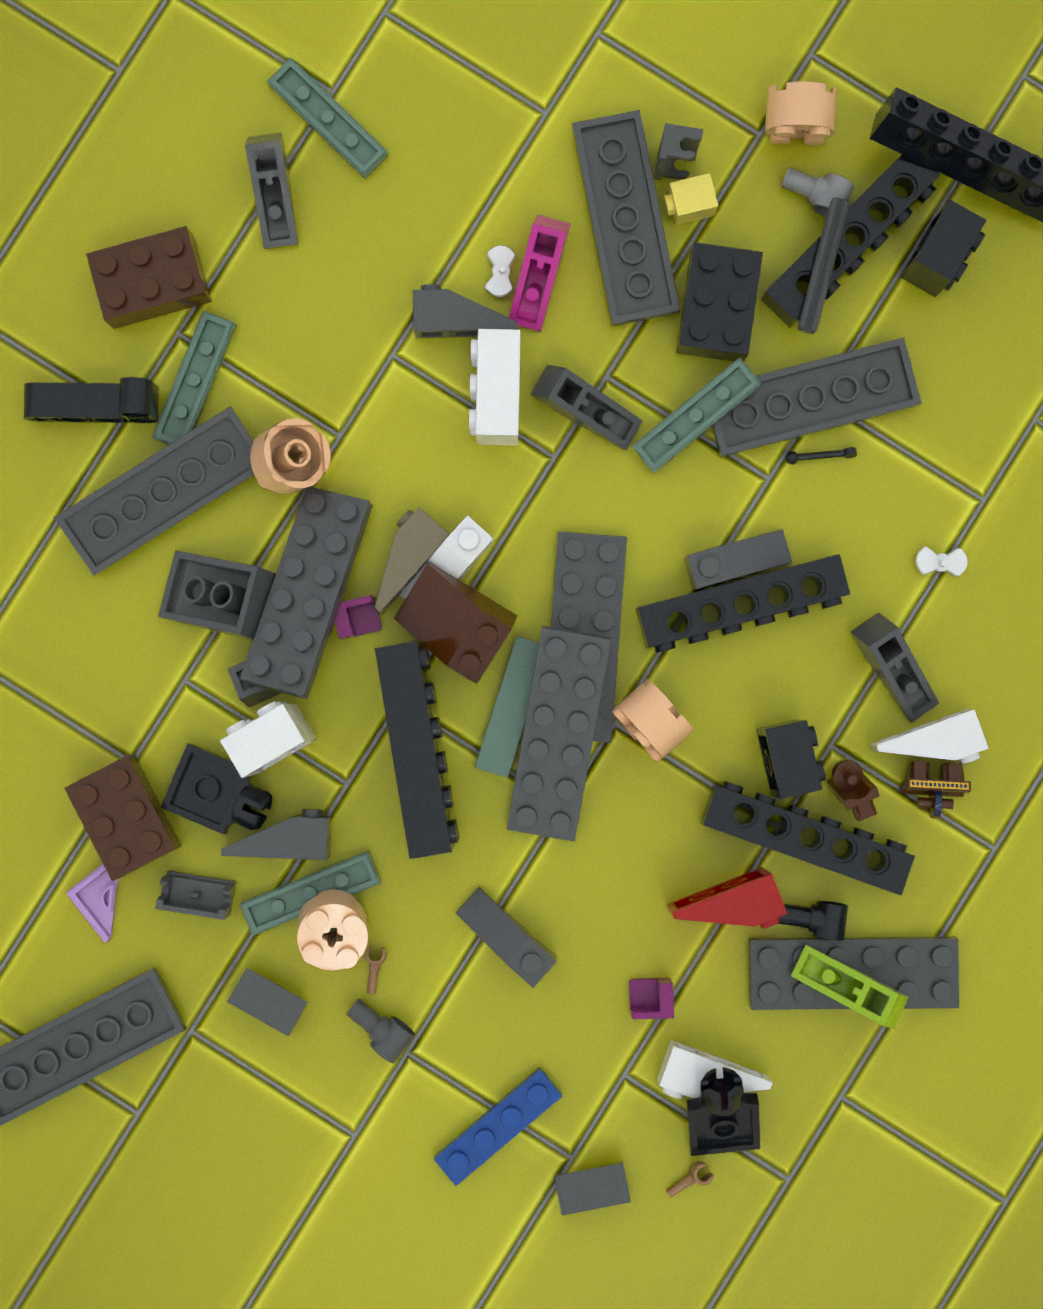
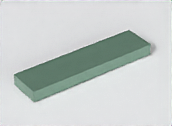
(327, 118)
(195, 378)
(697, 415)
(509, 710)
(287, 900)

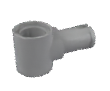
(819, 190)

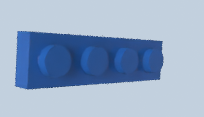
(497, 1126)

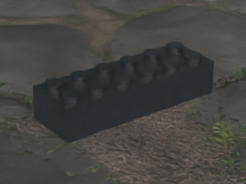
(415, 749)

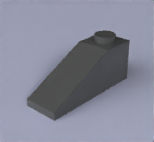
(272, 189)
(450, 315)
(586, 406)
(737, 559)
(895, 665)
(294, 838)
(507, 937)

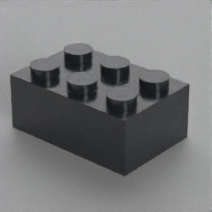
(719, 302)

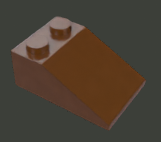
(455, 621)

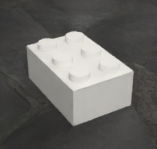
(495, 387)
(268, 739)

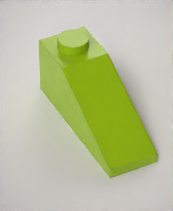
(850, 987)

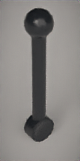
(792, 457)

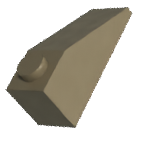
(411, 548)

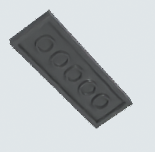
(625, 218)
(821, 397)
(159, 491)
(306, 592)
(590, 602)
(558, 733)
(914, 966)
(85, 1043)

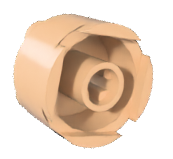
(800, 113)
(276, 444)
(652, 720)
(338, 948)

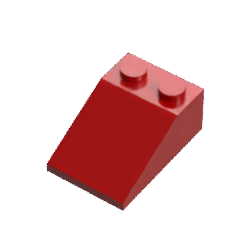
(743, 901)

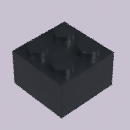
(943, 248)
(790, 758)

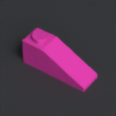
(539, 271)

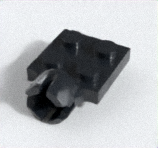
(213, 793)
(723, 1116)

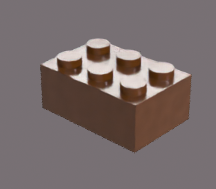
(149, 277)
(122, 817)

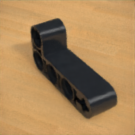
(123, 402)

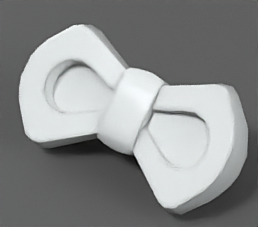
(499, 283)
(953, 562)

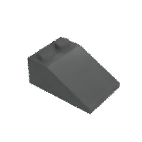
(216, 594)

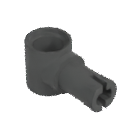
(388, 1035)

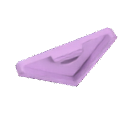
(96, 901)

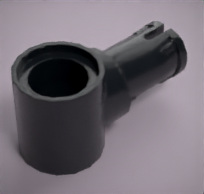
(825, 919)

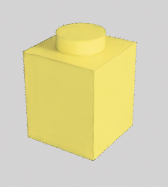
(691, 199)

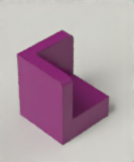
(357, 617)
(651, 998)

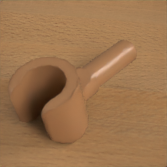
(374, 969)
(691, 1179)

